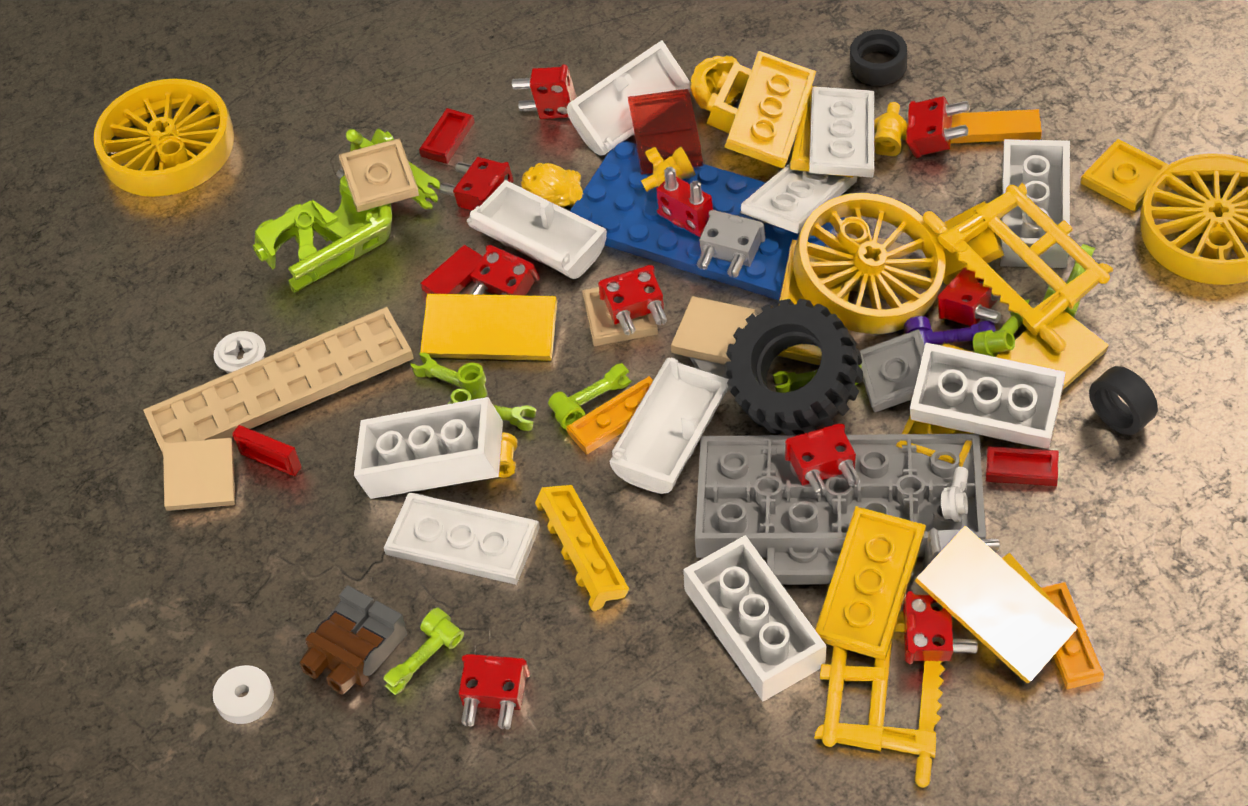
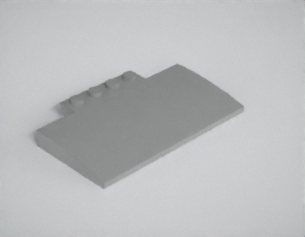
(756, 493)

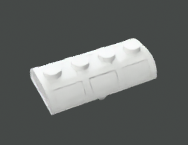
(603, 111)
(539, 229)
(667, 426)

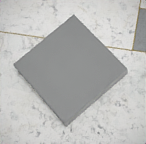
(892, 369)

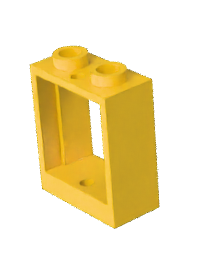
(722, 114)

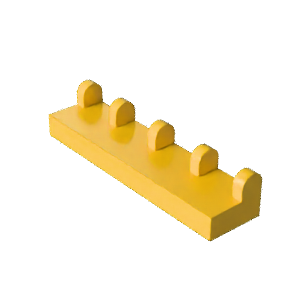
(582, 545)

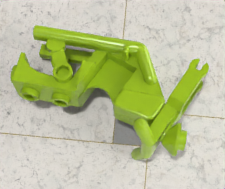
(349, 230)

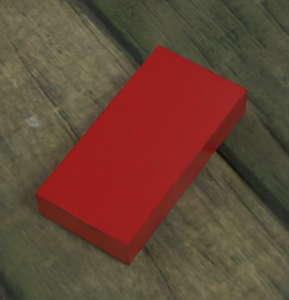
(446, 136)
(453, 273)
(267, 450)
(1022, 466)

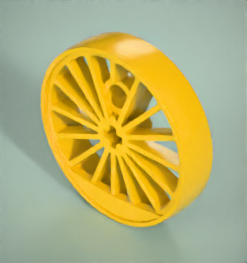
(164, 137)
(1215, 217)
(868, 262)

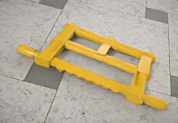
(1065, 294)
(875, 735)

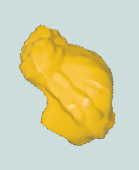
(706, 78)
(553, 184)

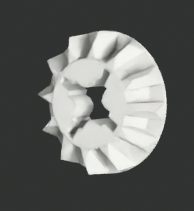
(228, 348)

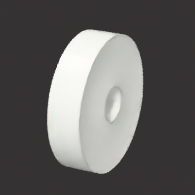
(246, 708)

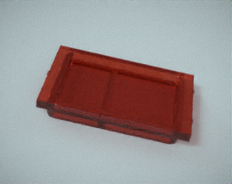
(666, 123)

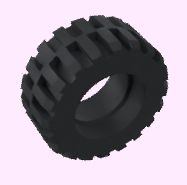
(769, 336)

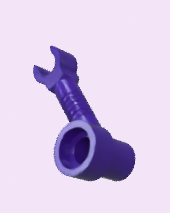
(939, 337)

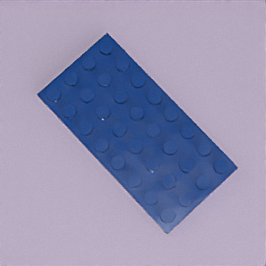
(629, 215)

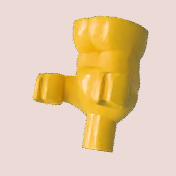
(889, 130)
(678, 161)

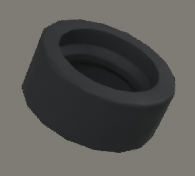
(878, 73)
(1133, 390)

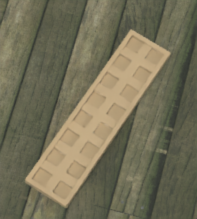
(282, 381)

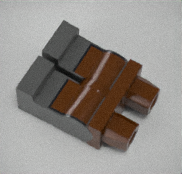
(353, 640)

